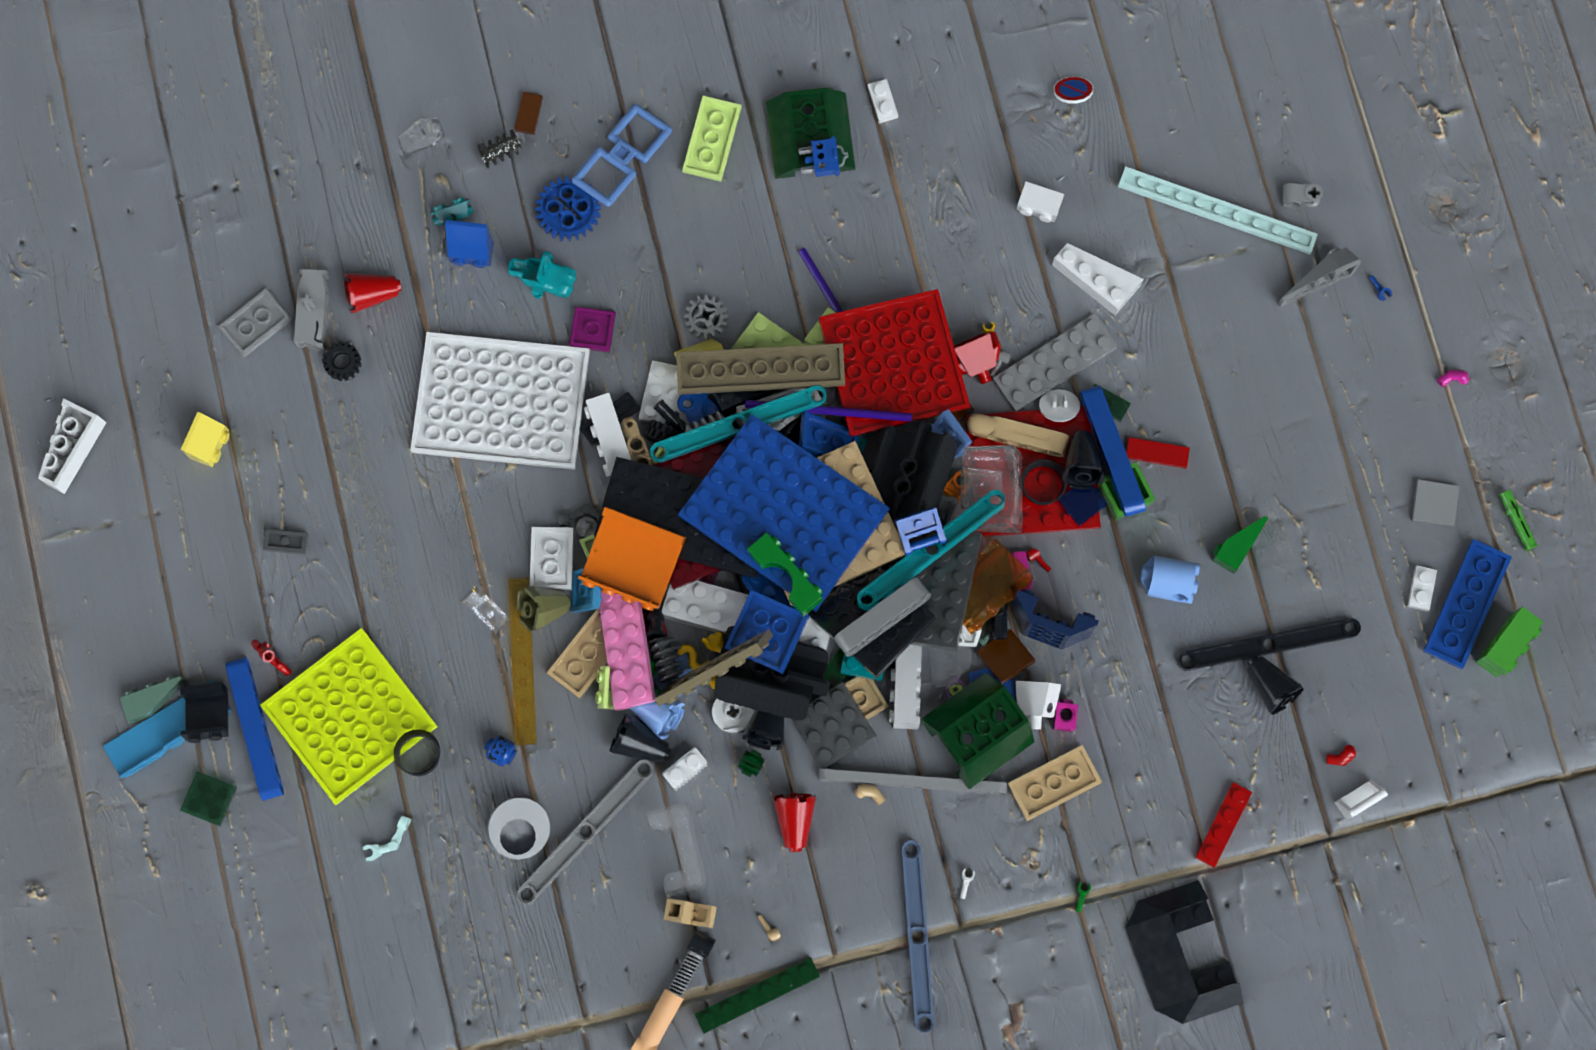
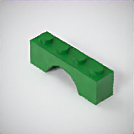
(768, 553)

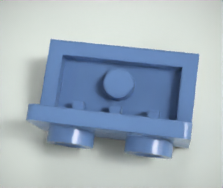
(947, 423)

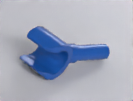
(1380, 289)

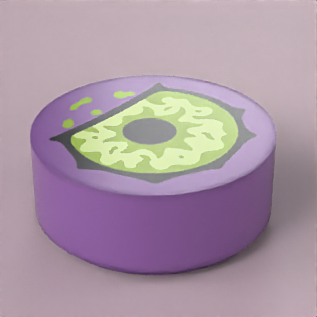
(951, 691)

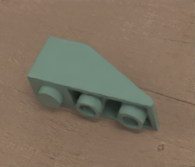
(146, 702)

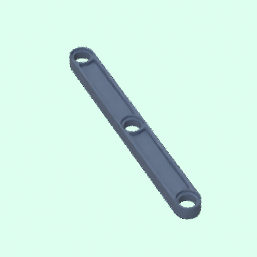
(917, 950)

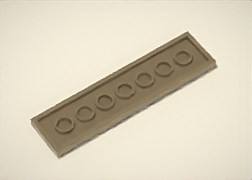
(760, 369)

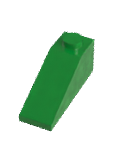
(1235, 548)

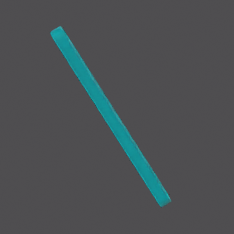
(723, 428)
(920, 559)

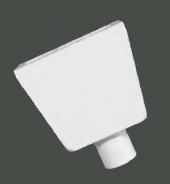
(1037, 700)

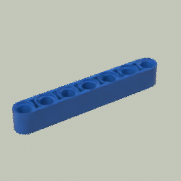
(1112, 451)
(254, 728)

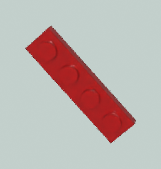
(1223, 825)

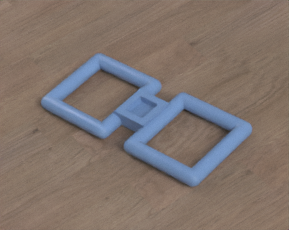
(621, 155)

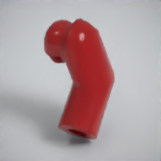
(1343, 758)

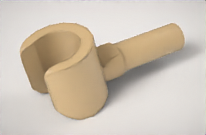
(773, 934)

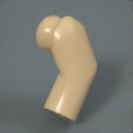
(870, 791)

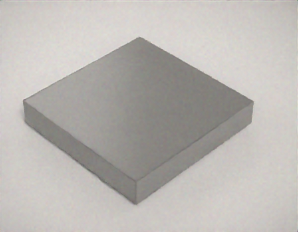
(1435, 503)

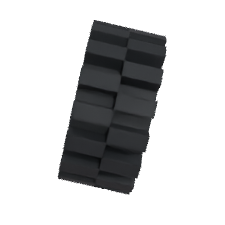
(333, 352)
(658, 431)

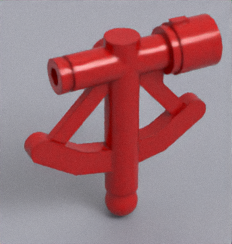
(268, 656)

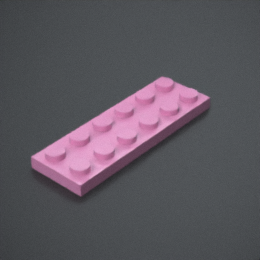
(626, 652)

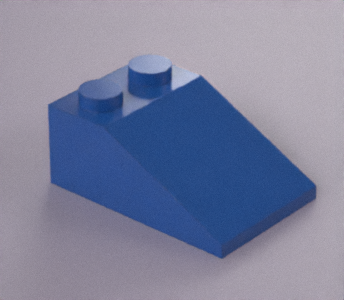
(469, 243)

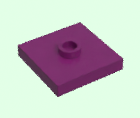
(592, 329)

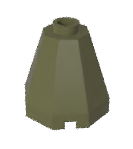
(541, 606)

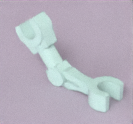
(378, 850)

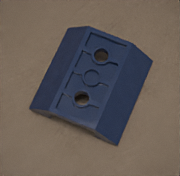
(1047, 631)

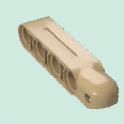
(1019, 434)
(631, 436)

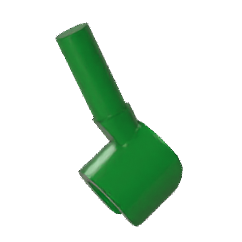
(1082, 894)

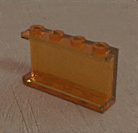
(994, 584)

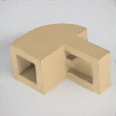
(690, 913)

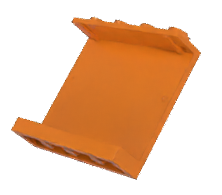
(632, 559)

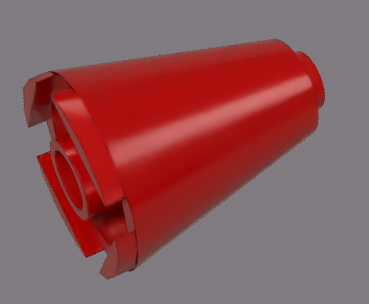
(369, 290)
(795, 818)

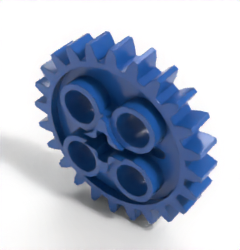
(556, 220)

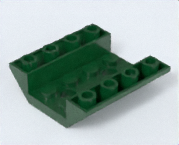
(794, 129)
(973, 714)

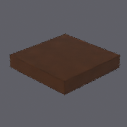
(1006, 657)

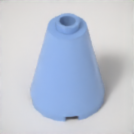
(660, 718)

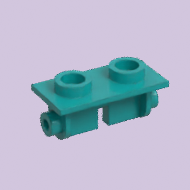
(444, 212)

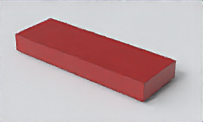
(1157, 453)

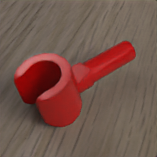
(1033, 554)

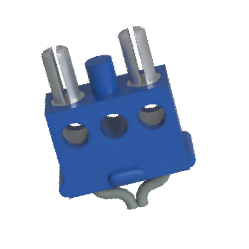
(830, 157)

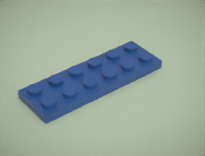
(1467, 604)

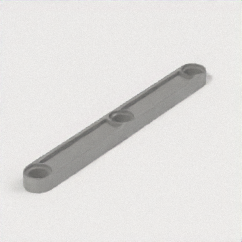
(910, 781)
(575, 843)

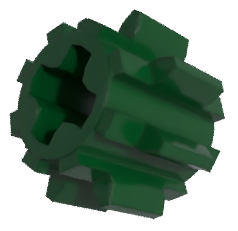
(751, 763)

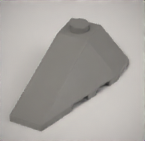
(1332, 268)

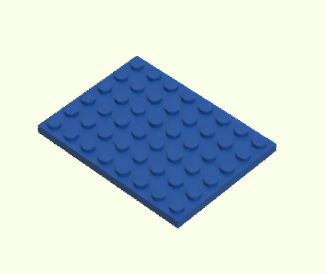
(782, 490)

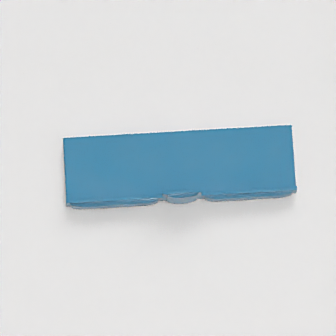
(149, 739)

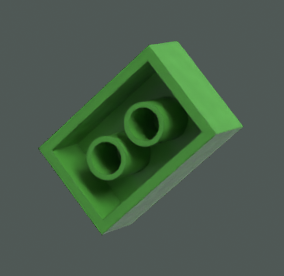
(1510, 642)

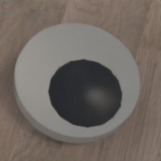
(518, 828)

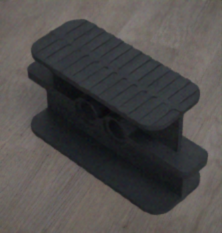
(932, 458)
(765, 691)

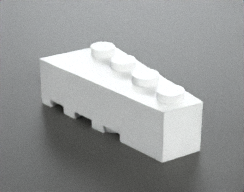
(1098, 278)
(906, 689)

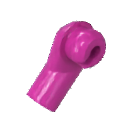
(1453, 374)

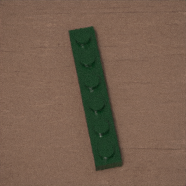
(757, 995)

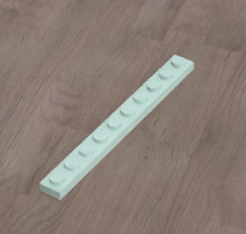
(1218, 210)

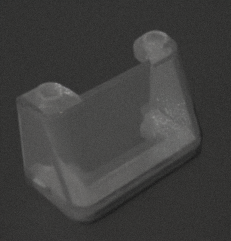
(1009, 461)

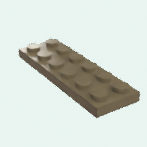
(717, 666)

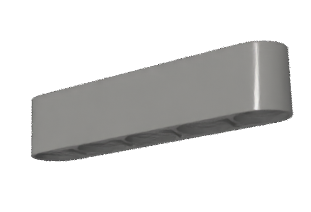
(882, 617)

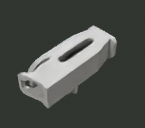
(312, 309)

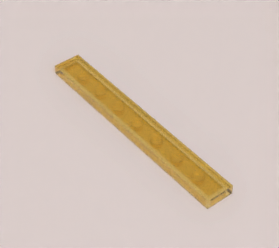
(522, 670)

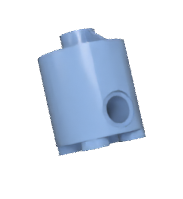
(1170, 579)

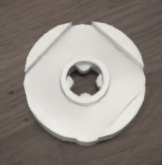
(727, 722)

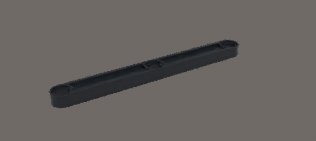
(1283, 642)

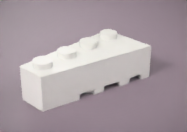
(70, 445)

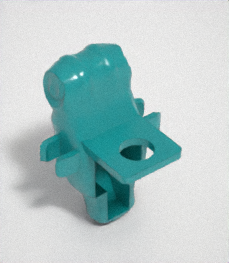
(543, 275)

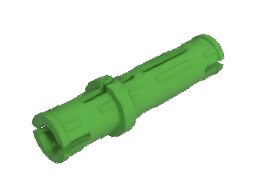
(1518, 520)

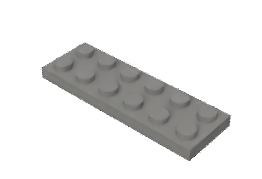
(1055, 363)

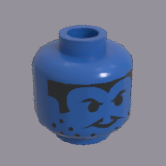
(500, 750)

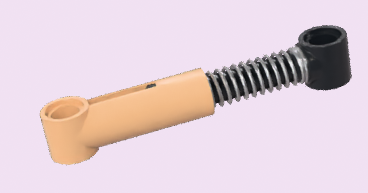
(671, 998)

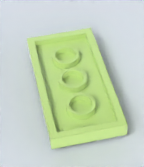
(712, 138)

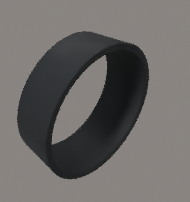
(1044, 463)
(411, 734)

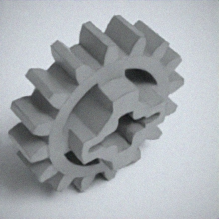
(712, 313)

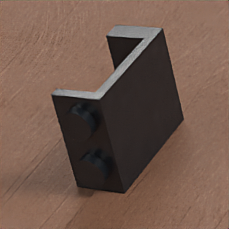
(205, 712)

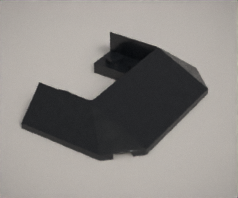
(1162, 961)

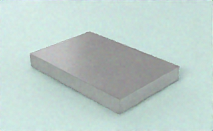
(255, 322)

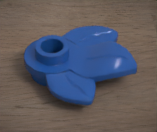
(700, 406)

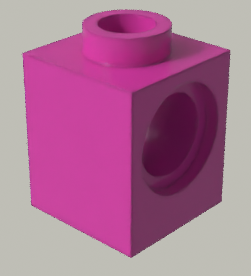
(1065, 725)

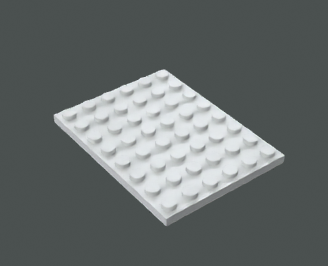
(500, 400)

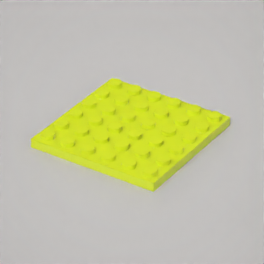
(347, 715)

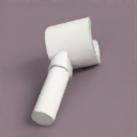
(966, 881)

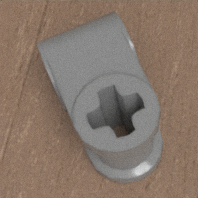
(1299, 195)

